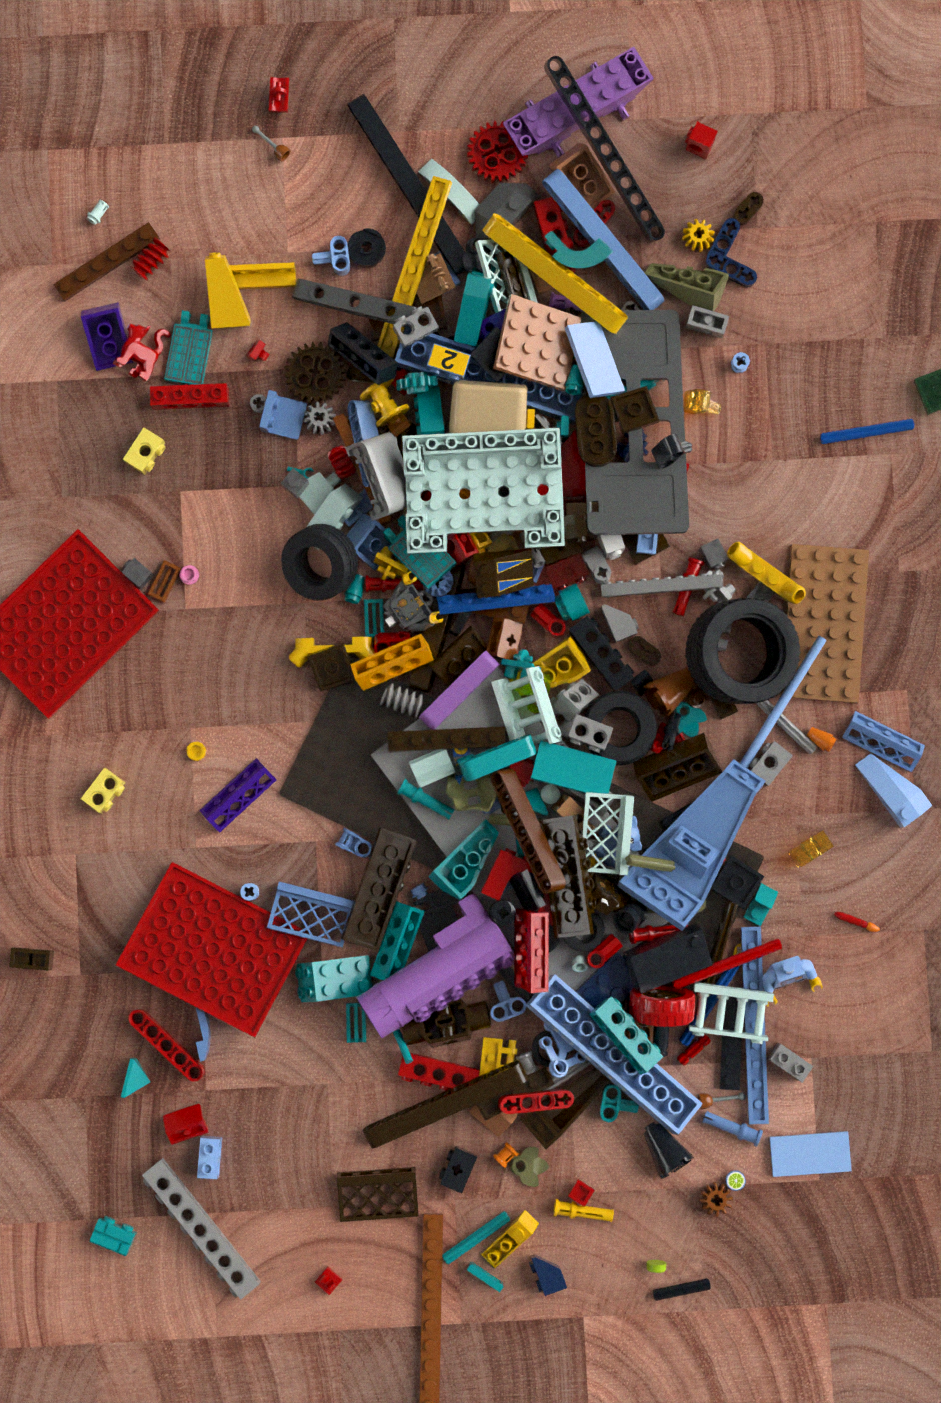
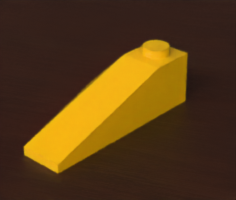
(562, 663)

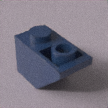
(549, 1275)

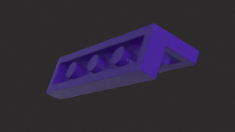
(235, 792)

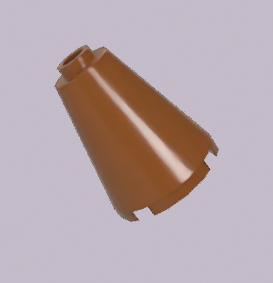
(669, 690)

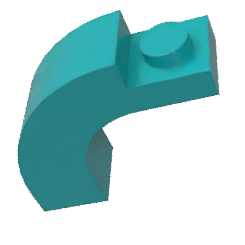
(578, 259)

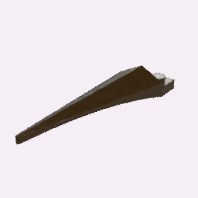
(552, 1124)

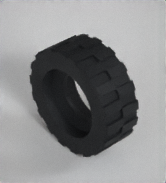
(593, 941)

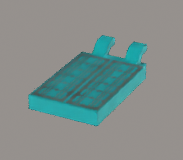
(189, 351)
(425, 566)

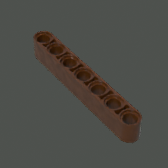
(528, 830)

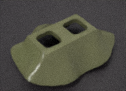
(460, 795)

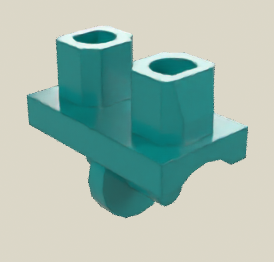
(513, 666)

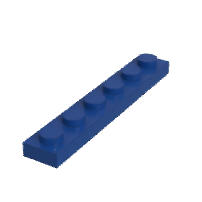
(470, 602)

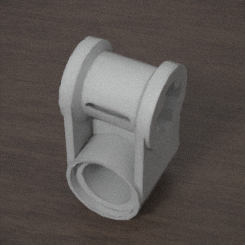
(595, 562)

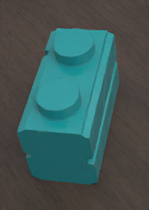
(113, 1236)

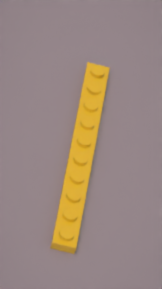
(416, 257)

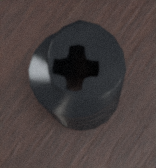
(507, 919)

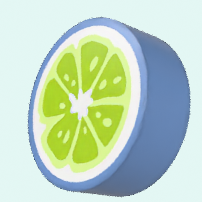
(735, 1180)

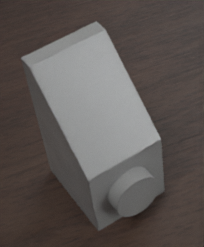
(619, 623)

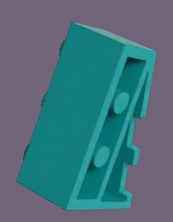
(429, 413)

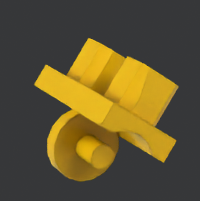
(388, 566)

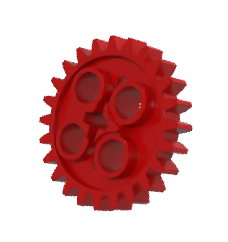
(504, 167)

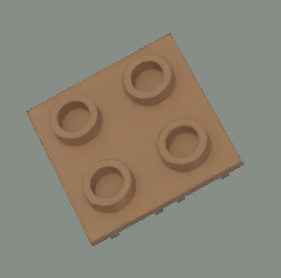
(435, 279)

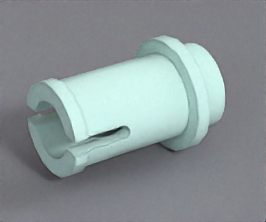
(97, 212)

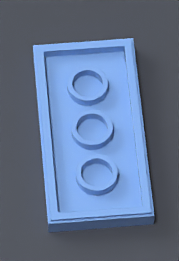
(594, 359)
(810, 1153)

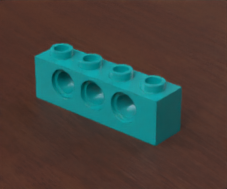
(397, 940)
(628, 1047)

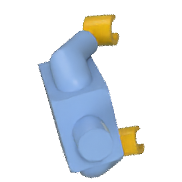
(788, 973)

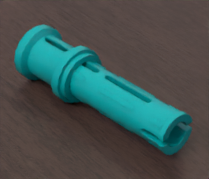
(416, 795)

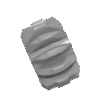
(317, 424)

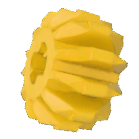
(698, 242)

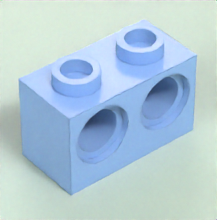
(209, 1157)

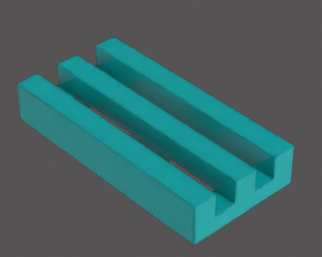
(373, 601)
(356, 1039)
(485, 1276)

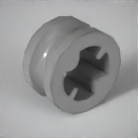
(253, 406)

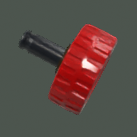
(662, 1009)

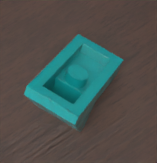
(760, 904)

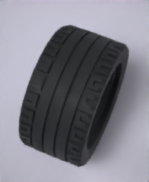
(781, 647)

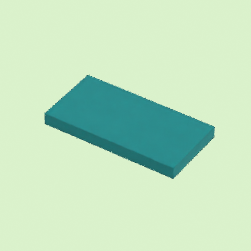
(572, 769)

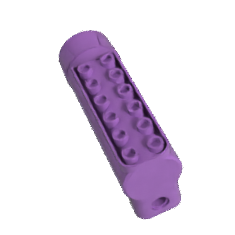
(463, 958)

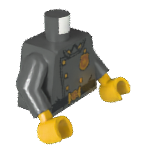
(410, 607)

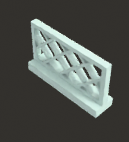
(485, 259)
(624, 831)

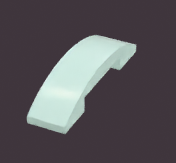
(458, 194)

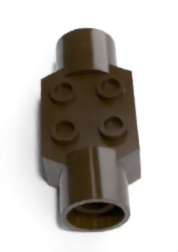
(449, 1025)

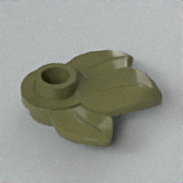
(532, 1166)

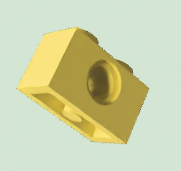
(149, 440)

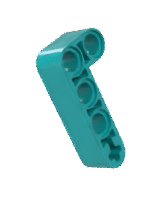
(496, 758)

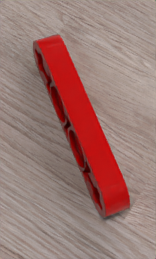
(536, 1101)

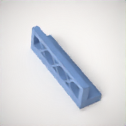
(890, 738)

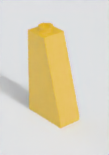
(225, 299)

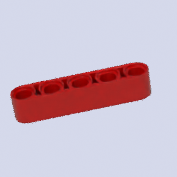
(157, 1041)

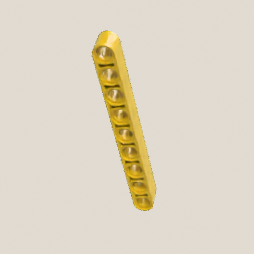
(555, 273)

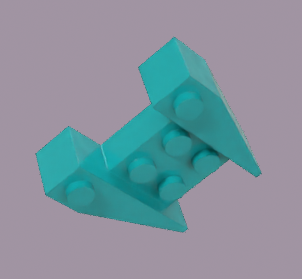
(473, 307)

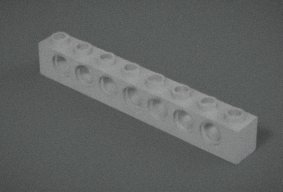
(212, 1232)

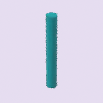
(402, 1045)

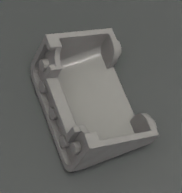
(384, 472)

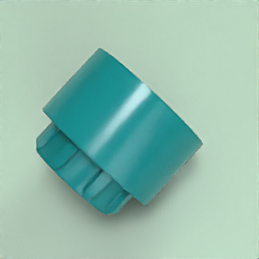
(571, 603)

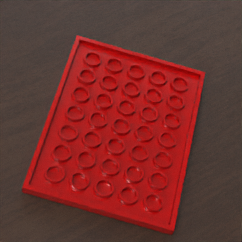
(68, 623)
(211, 950)

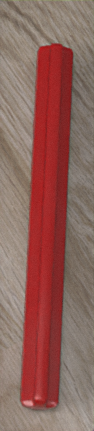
(729, 963)

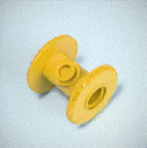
(382, 403)

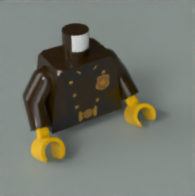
(607, 894)

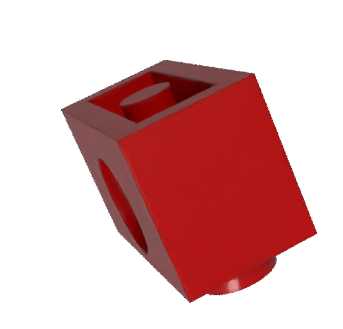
(700, 140)

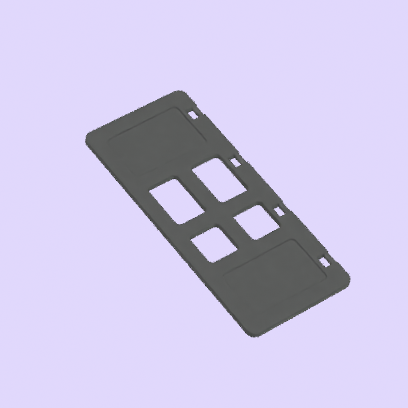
(636, 493)

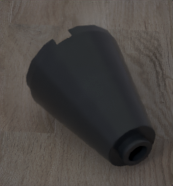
(665, 1150)

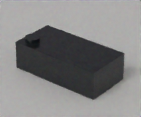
(667, 958)

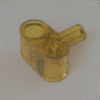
(698, 401)

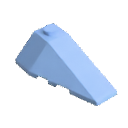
(897, 794)

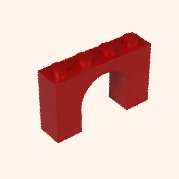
(503, 869)

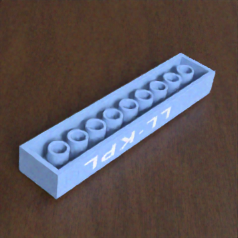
(653, 1091)

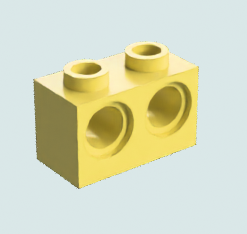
(99, 787)

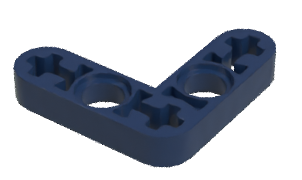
(721, 254)

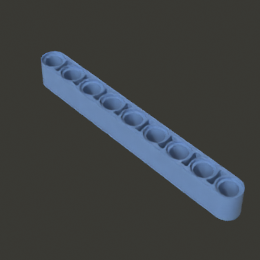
(593, 228)

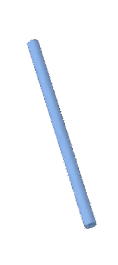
(783, 701)

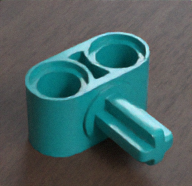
(616, 1104)

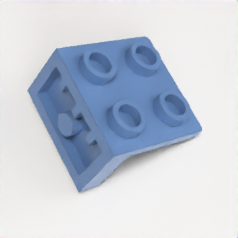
(282, 416)

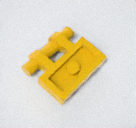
(492, 1052)

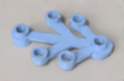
(559, 1059)

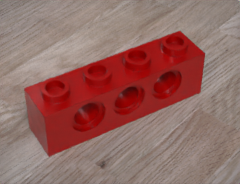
(549, 207)
(189, 396)
(459, 546)
(431, 1064)

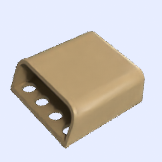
(487, 407)

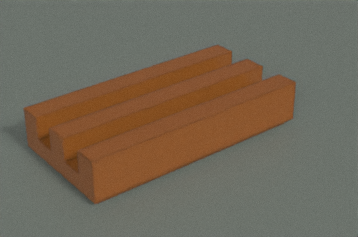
(157, 596)

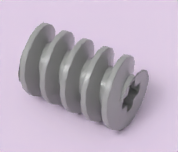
(402, 700)

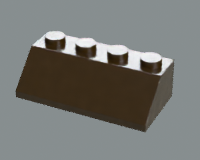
(677, 768)

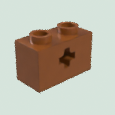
(504, 638)

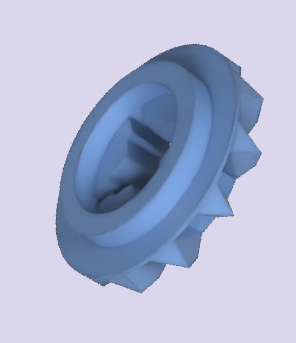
(444, 586)

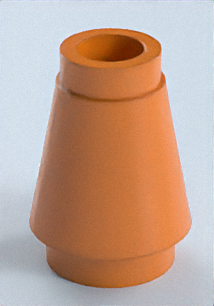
(822, 739)

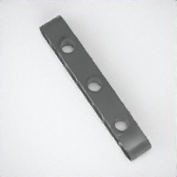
(343, 299)

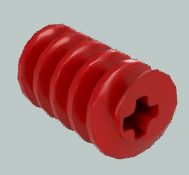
(150, 258)

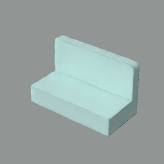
(432, 767)

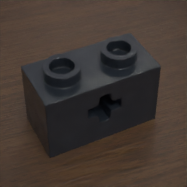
(457, 1181)

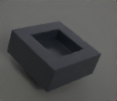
(640, 681)

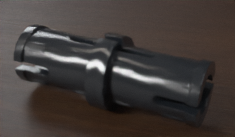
(671, 731)

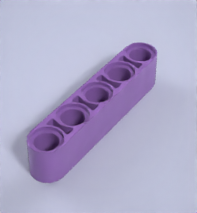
(459, 690)

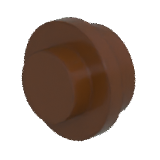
(696, 698)

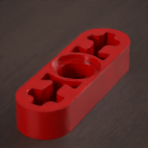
(599, 209)

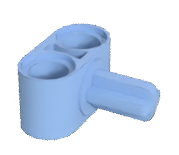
(334, 256)
(505, 1002)

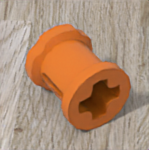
(505, 1154)

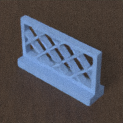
(313, 897)

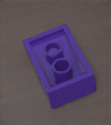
(104, 334)

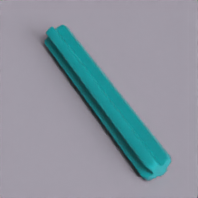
(476, 1237)

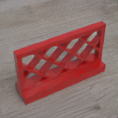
(537, 954)

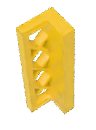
(264, 275)

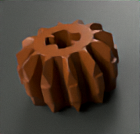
(721, 1194)

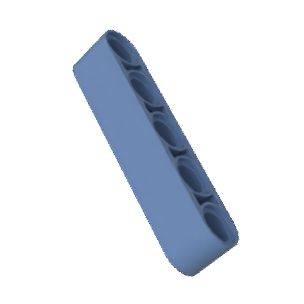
(362, 426)

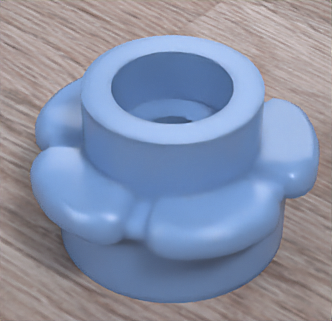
(419, 891)

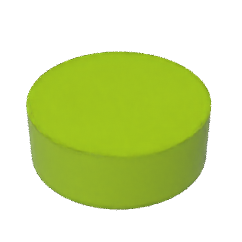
(656, 1266)

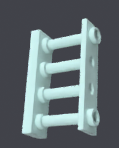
(509, 707)
(723, 993)

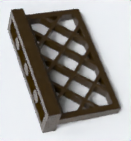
(373, 1178)

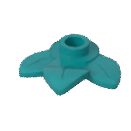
(690, 721)

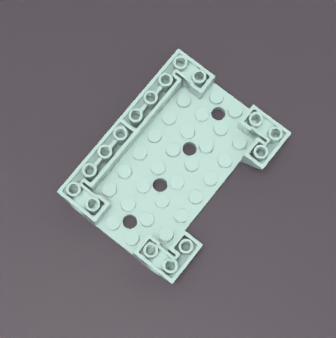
(483, 465)

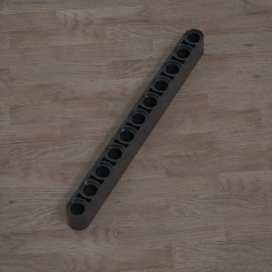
(604, 139)
(404, 177)

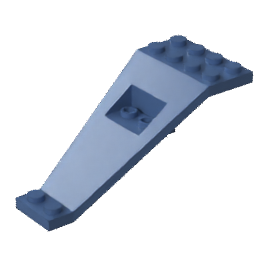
(696, 845)

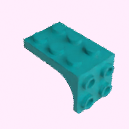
(333, 978)

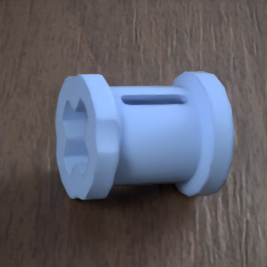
(740, 356)
(249, 885)

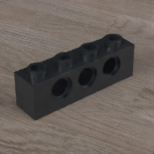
(362, 353)
(579, 633)

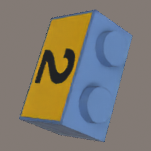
(448, 362)

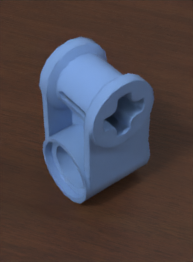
(353, 843)

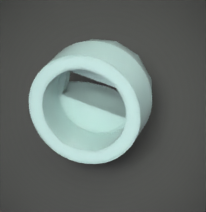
(579, 963)

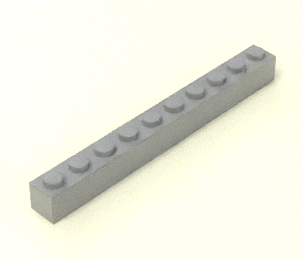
(662, 586)

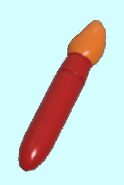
(857, 921)

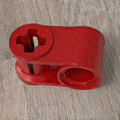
(389, 639)

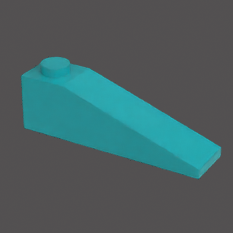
(462, 867)

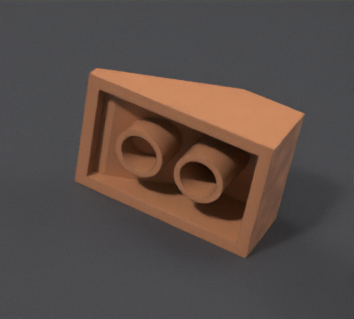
(584, 174)

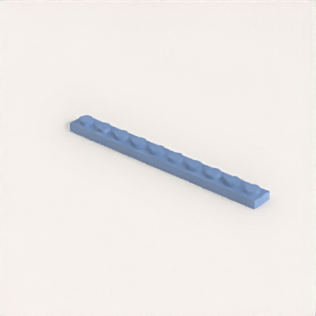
(755, 1053)

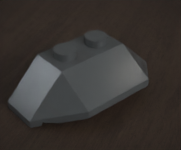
(506, 200)

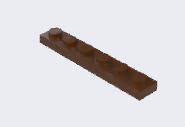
(106, 262)

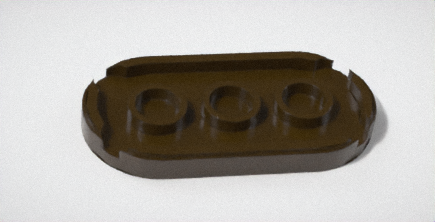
(595, 430)

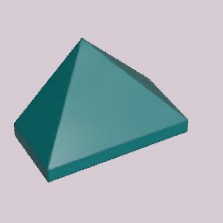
(536, 802)
(134, 1079)

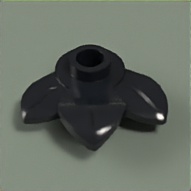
(471, 258)

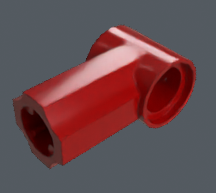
(547, 620)
(605, 950)

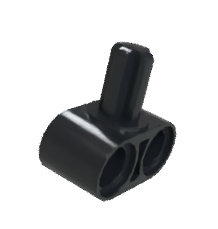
(669, 450)

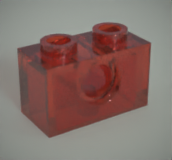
(573, 563)

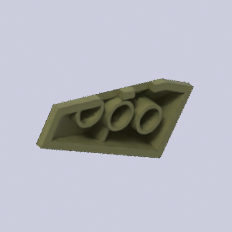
(691, 286)

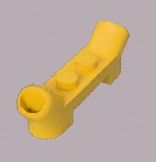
(766, 573)
(360, 647)

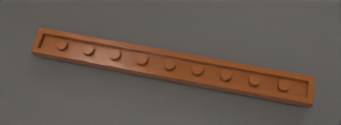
(431, 1308)

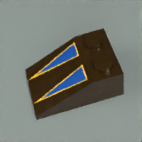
(502, 572)

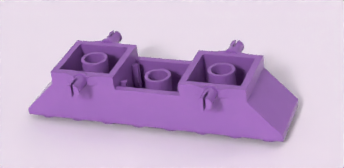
(605, 88)

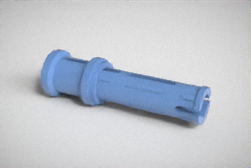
(741, 1131)

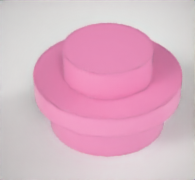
(189, 575)

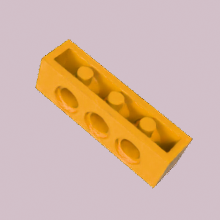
(392, 662)

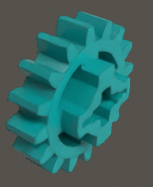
(416, 383)

